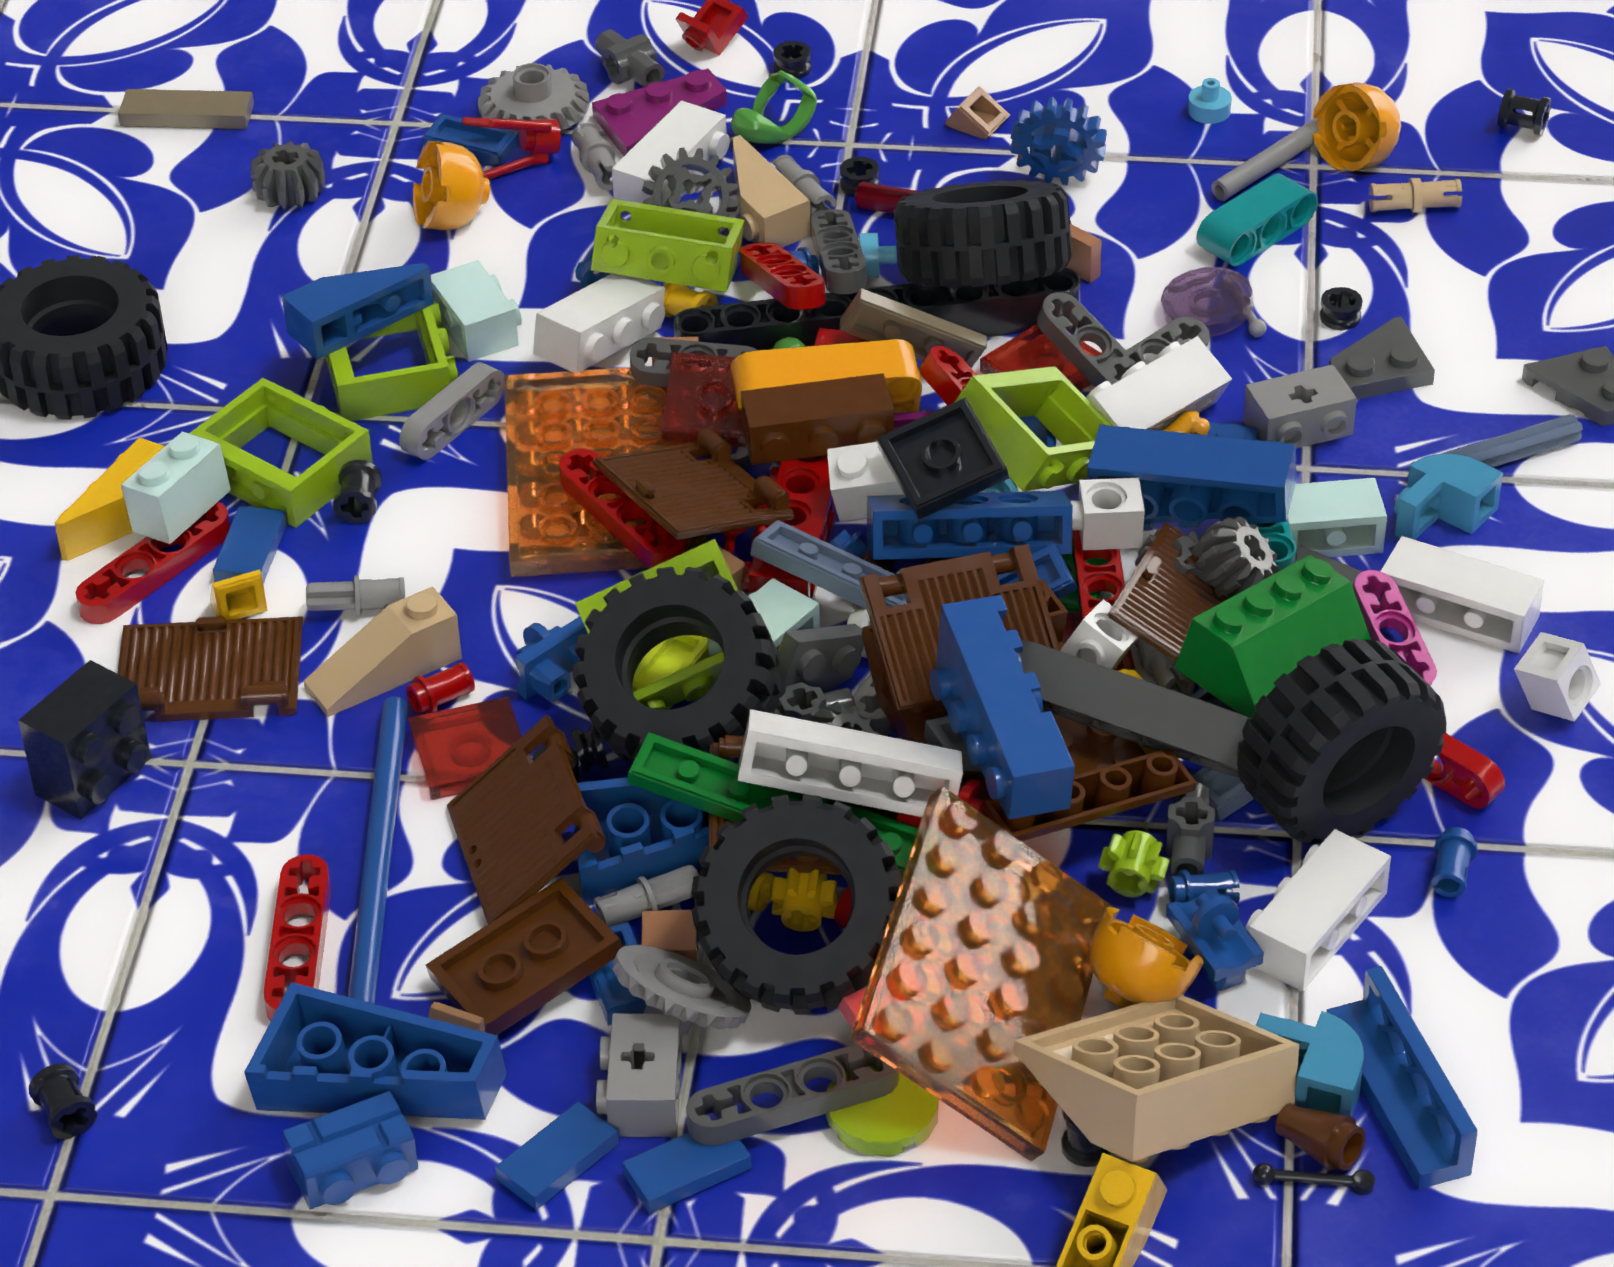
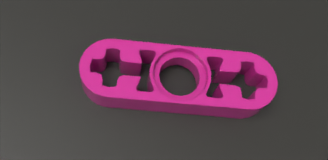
(1395, 615)

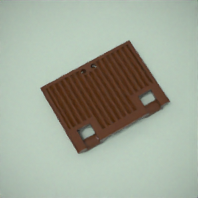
(696, 495)
(1160, 600)
(910, 632)
(214, 666)
(515, 820)

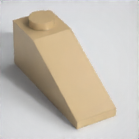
(768, 200)
(389, 651)

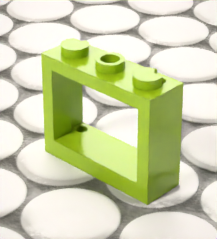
(667, 245)
(401, 388)
(1057, 404)
(311, 424)
(698, 678)

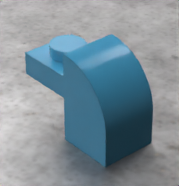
(1448, 489)
(1327, 1061)

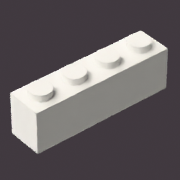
(845, 763)

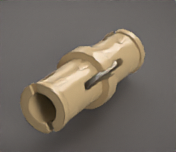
(1415, 195)

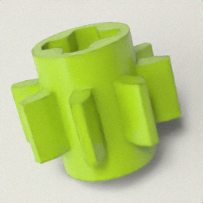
(1133, 863)

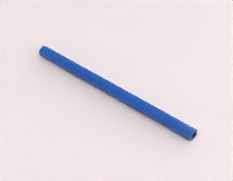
(378, 851)

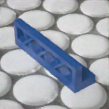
(1409, 1087)

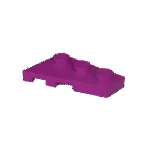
(635, 113)

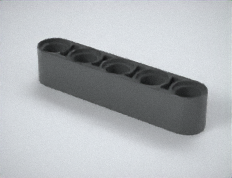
(1135, 708)

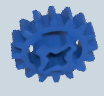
(1058, 141)

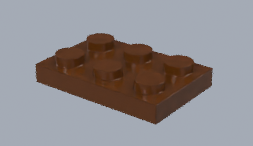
(525, 957)

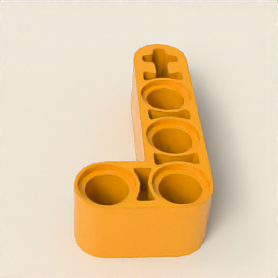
(830, 362)

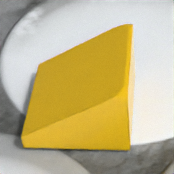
(239, 596)

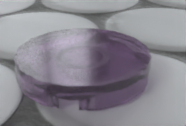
(1210, 295)

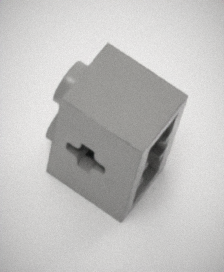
(1301, 407)
(642, 1075)

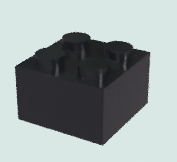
(85, 739)

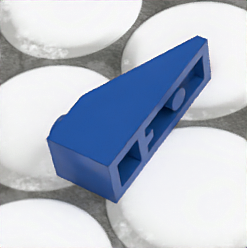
(354, 305)

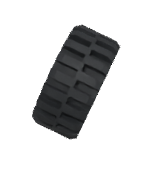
(983, 233)
(79, 337)
(663, 610)
(1341, 741)
(753, 846)

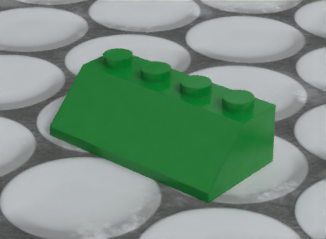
(1267, 629)

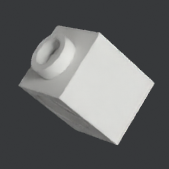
(1109, 513)
(1100, 639)
(1557, 676)

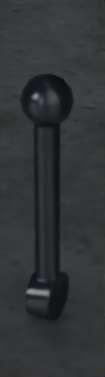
(1361, 1182)

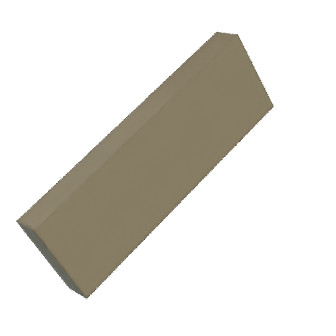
(186, 108)
(881, 318)

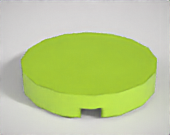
(888, 1122)

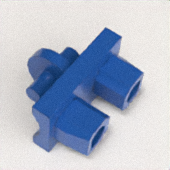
(548, 659)
(1217, 935)

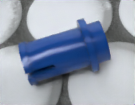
(1455, 852)
(1188, 887)

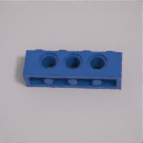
(970, 526)

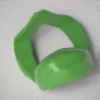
(757, 128)

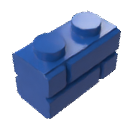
(350, 1150)

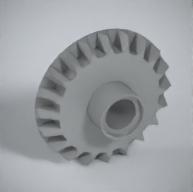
(534, 94)
(680, 988)

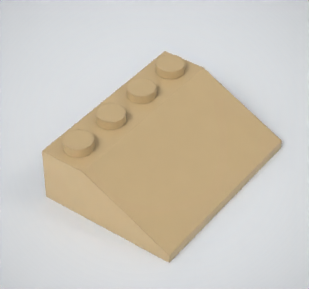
(1162, 1075)

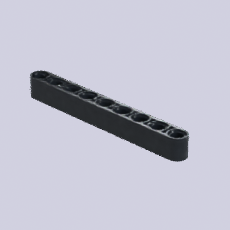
(984, 309)

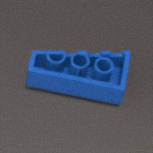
(1198, 475)
(1000, 709)
(642, 835)
(343, 1050)

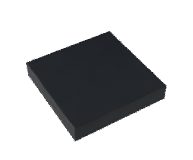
(942, 458)

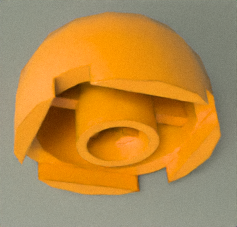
(1356, 126)
(450, 186)
(1139, 961)

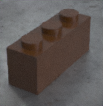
(814, 417)

